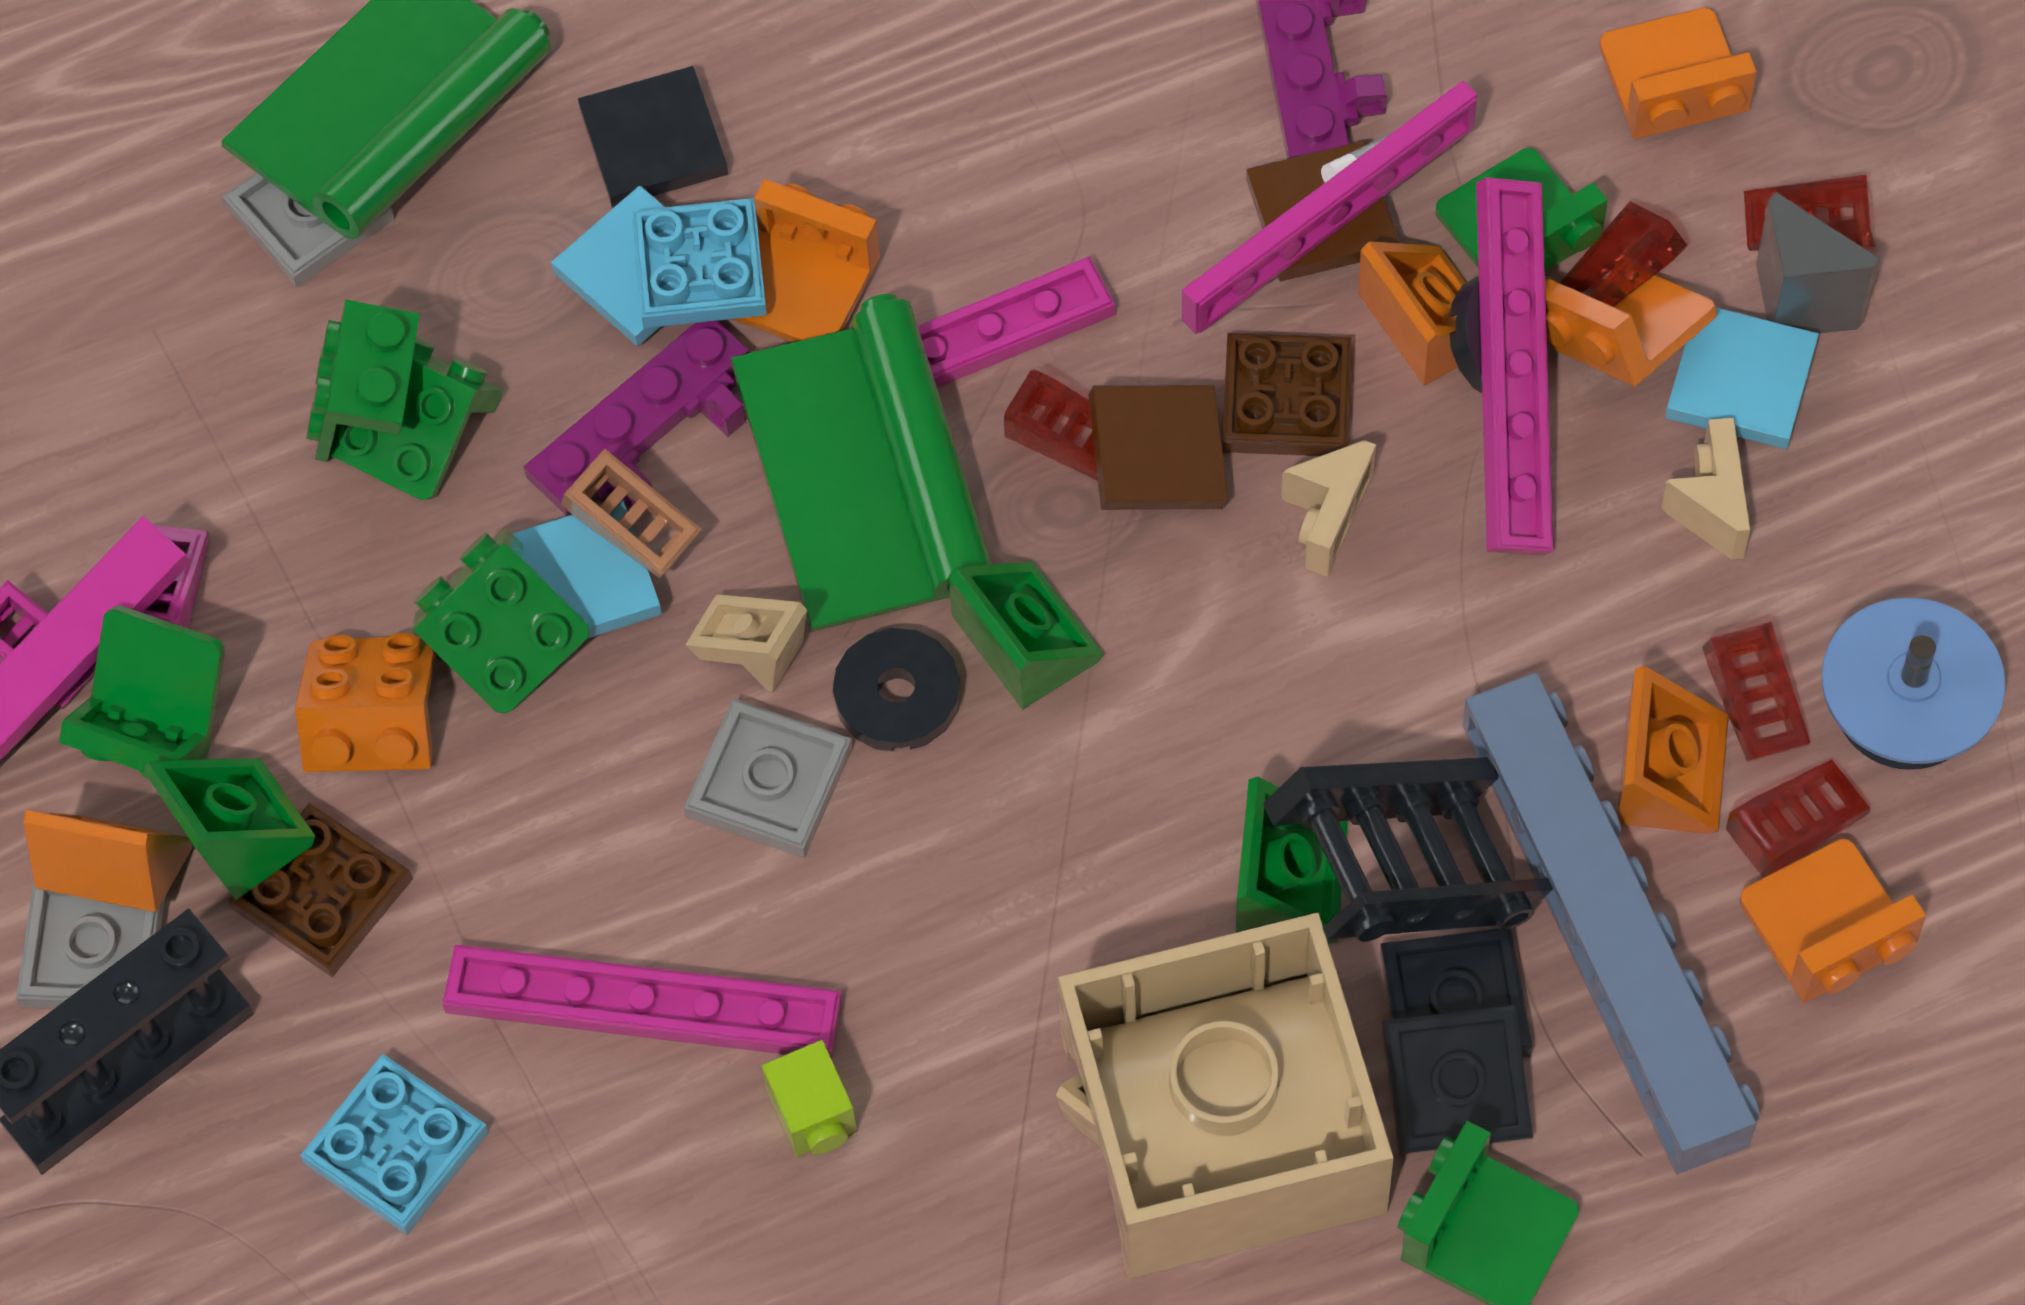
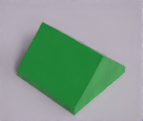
(1020, 628)
(233, 816)
(1281, 869)

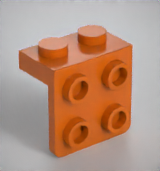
(1676, 72)
(811, 261)
(1630, 336)
(365, 704)
(1830, 920)

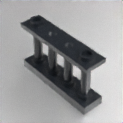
(1412, 794)
(117, 1040)

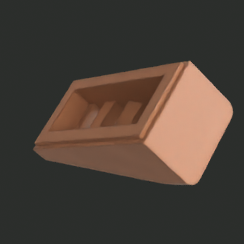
(627, 483)

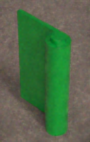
(385, 103)
(861, 466)

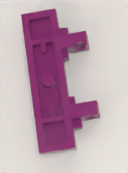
(1309, 96)
(675, 384)

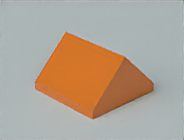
(1412, 298)
(1671, 757)
(103, 858)

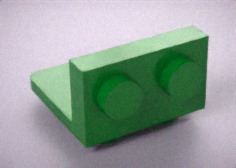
(1569, 219)
(363, 372)
(432, 425)
(498, 622)
(148, 694)
(1485, 1224)

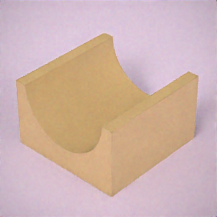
(1226, 1094)

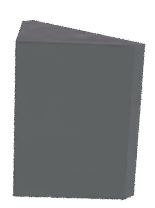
(1812, 272)

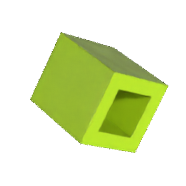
(810, 1100)

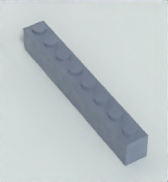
(1610, 926)

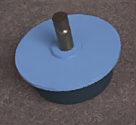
(1912, 682)

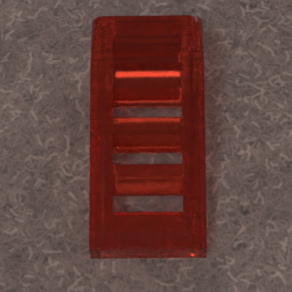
(1830, 194)
(1630, 249)
(1038, 434)
(1764, 643)
(1770, 855)

